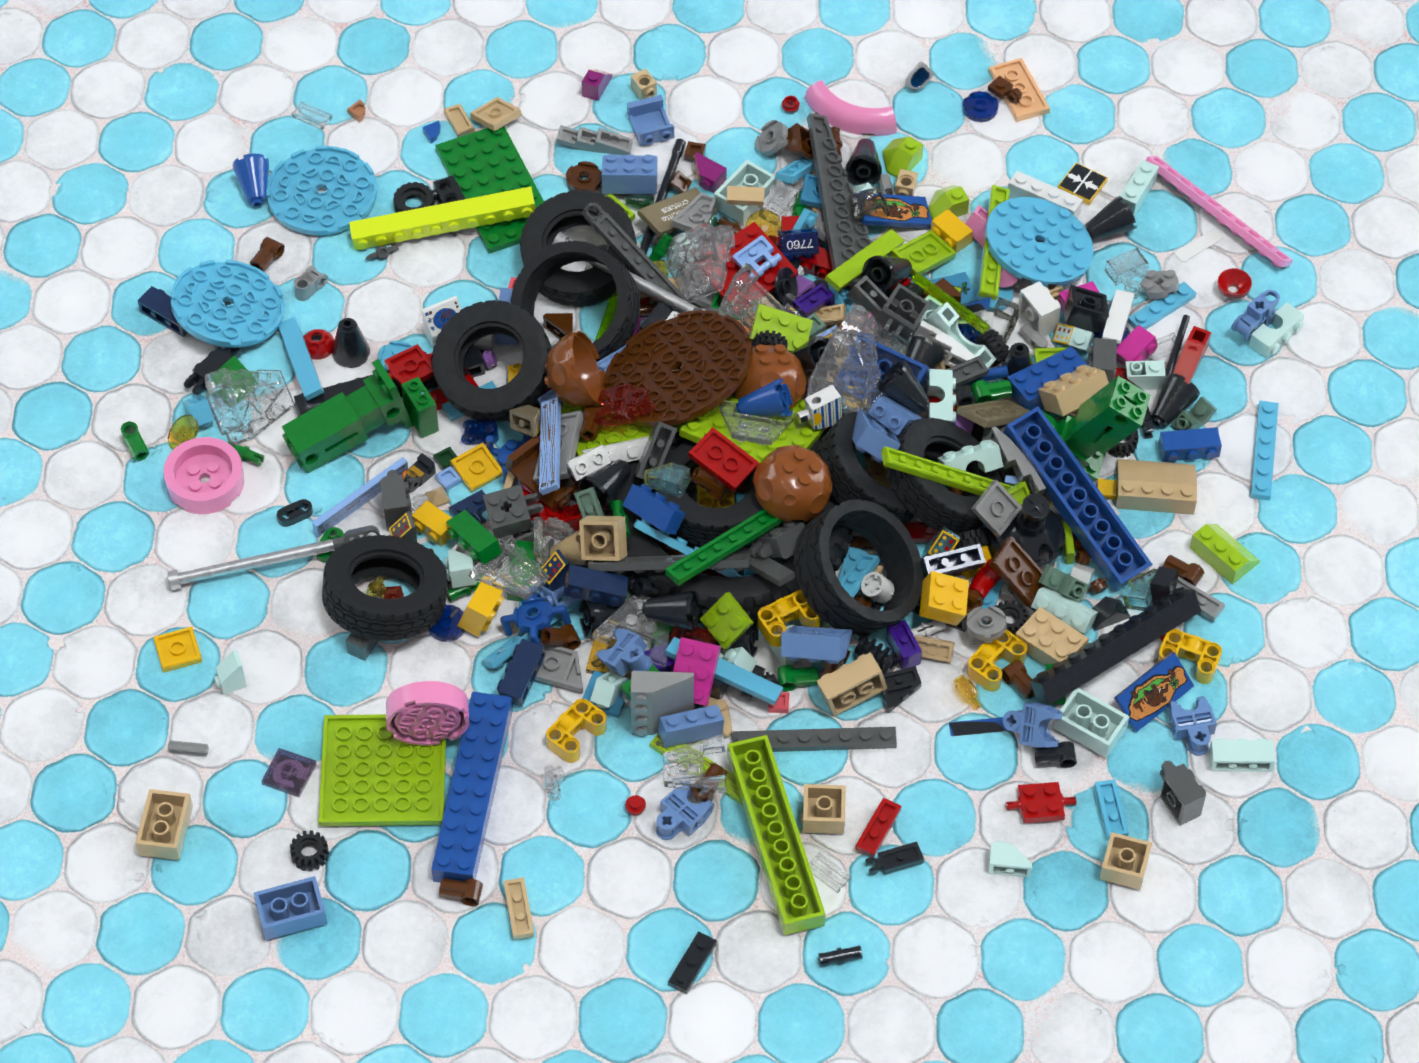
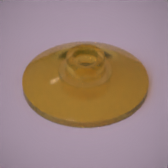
(767, 218)
(182, 430)

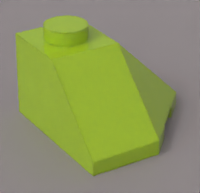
(902, 154)
(949, 198)

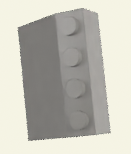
(658, 696)

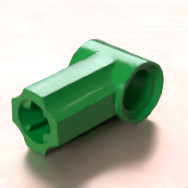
(990, 391)
(134, 441)
(793, 677)

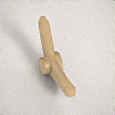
(727, 728)

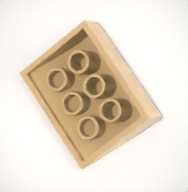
(1156, 486)

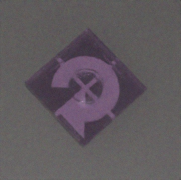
(289, 772)

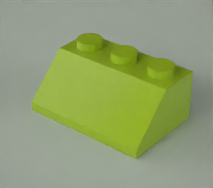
(1223, 552)

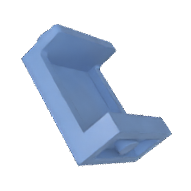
(649, 120)
(892, 414)

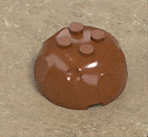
(771, 364)
(574, 371)
(792, 483)

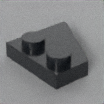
(900, 686)

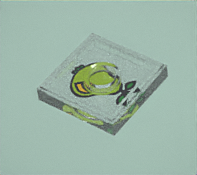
(540, 541)

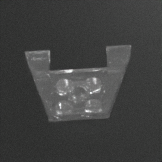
(753, 428)
(518, 578)
(630, 617)
(685, 766)

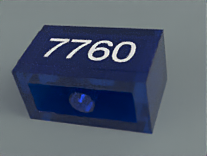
(798, 242)

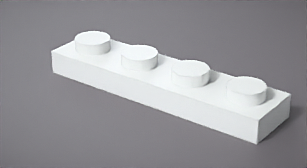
(626, 450)

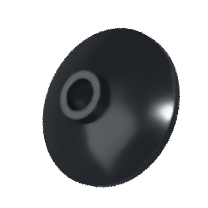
(786, 286)

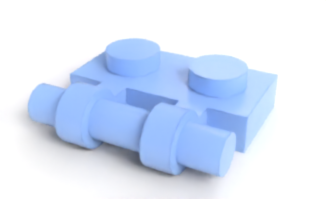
(755, 252)

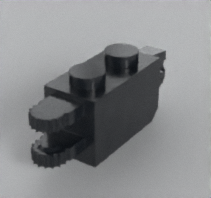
(210, 364)

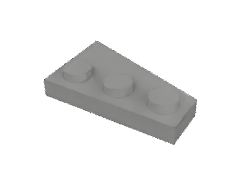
(695, 213)

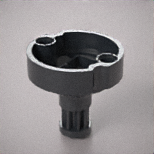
(1035, 530)

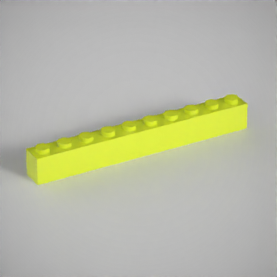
(442, 218)

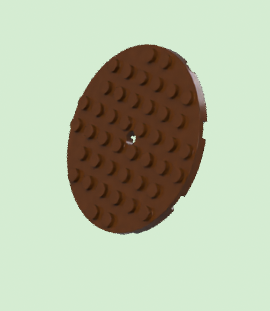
(707, 348)

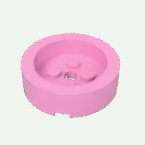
(202, 458)
(427, 712)

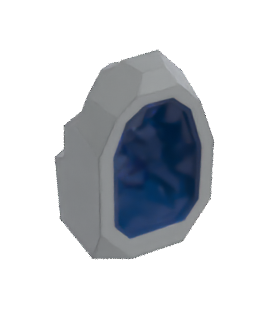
(919, 76)

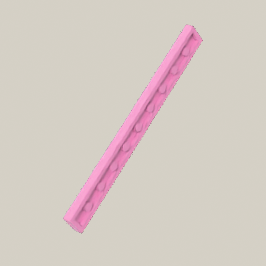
(1223, 216)

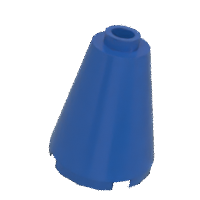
(253, 177)
(767, 401)

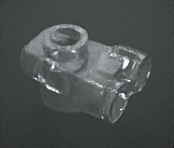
(551, 779)

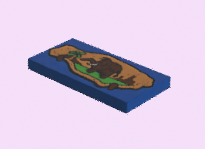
(904, 212)
(1154, 691)

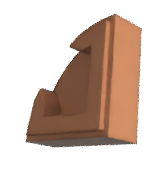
(357, 111)

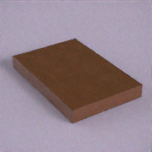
(1017, 570)

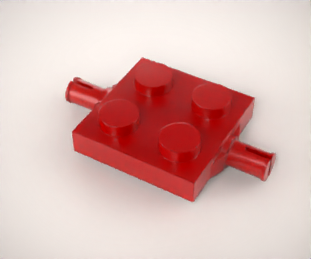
(409, 365)
(1041, 802)

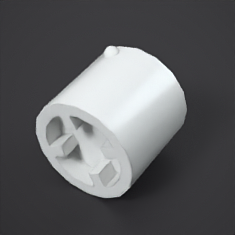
(877, 587)

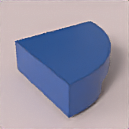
(432, 131)

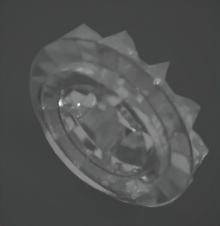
(557, 528)

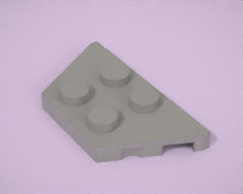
(560, 668)

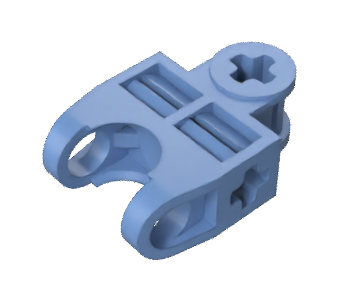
(1257, 313)
(626, 653)
(1033, 724)
(1193, 725)
(681, 814)

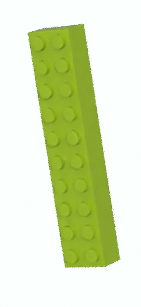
(776, 835)

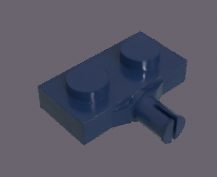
(473, 505)

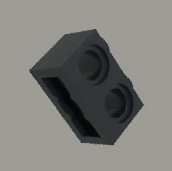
(447, 190)

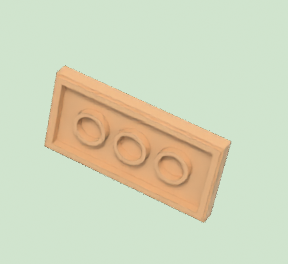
(1032, 101)

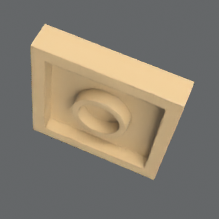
(495, 114)

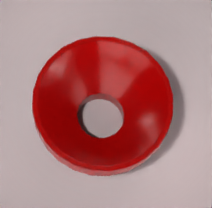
(1235, 278)
(322, 348)

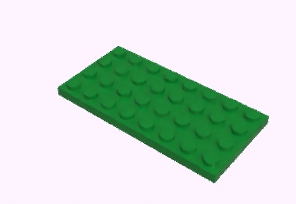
(487, 165)

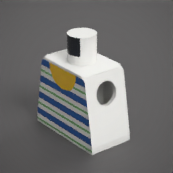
(821, 408)

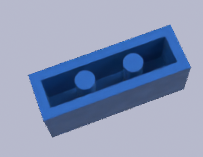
(1190, 444)
(654, 508)

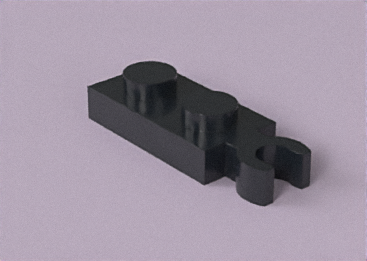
(896, 859)

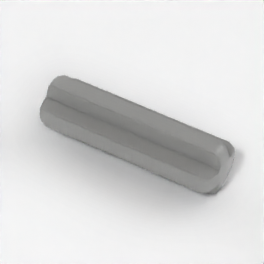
(188, 748)

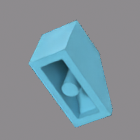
(200, 409)

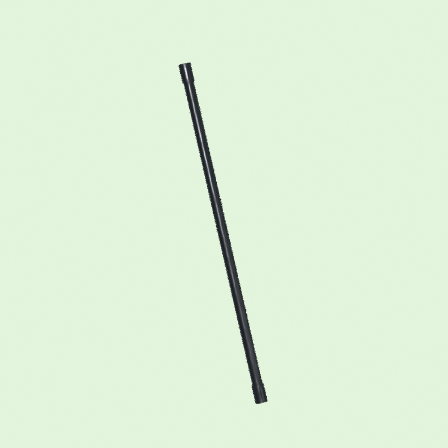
(677, 152)

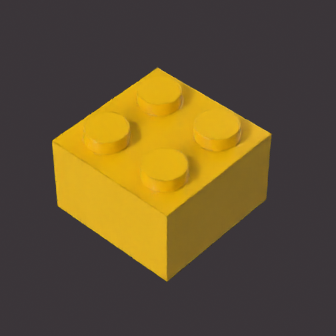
(944, 598)
(481, 609)

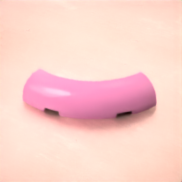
(849, 116)
(977, 223)

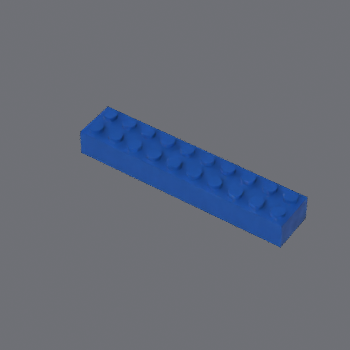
(1078, 499)
(472, 788)

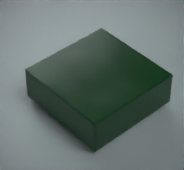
(443, 458)

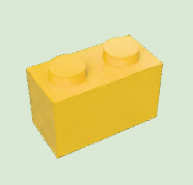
(952, 230)
(432, 523)

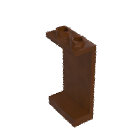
(522, 466)

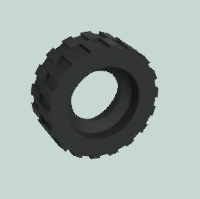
(412, 190)

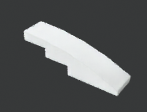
(1118, 315)
(954, 351)

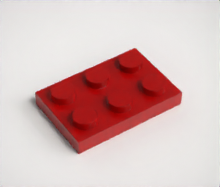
(723, 459)

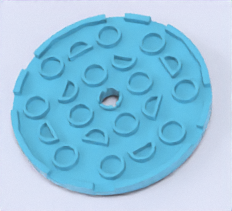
(295, 187)
(1057, 259)
(201, 296)

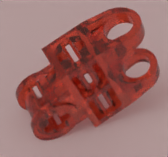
(623, 404)

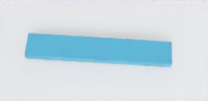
(301, 358)
(738, 677)

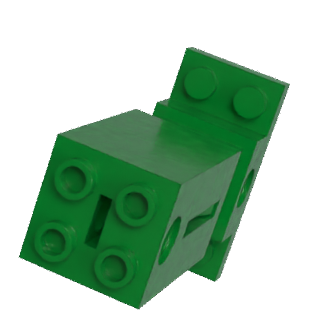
(345, 421)
(1102, 423)

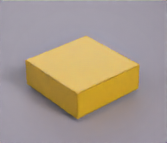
(1108, 488)

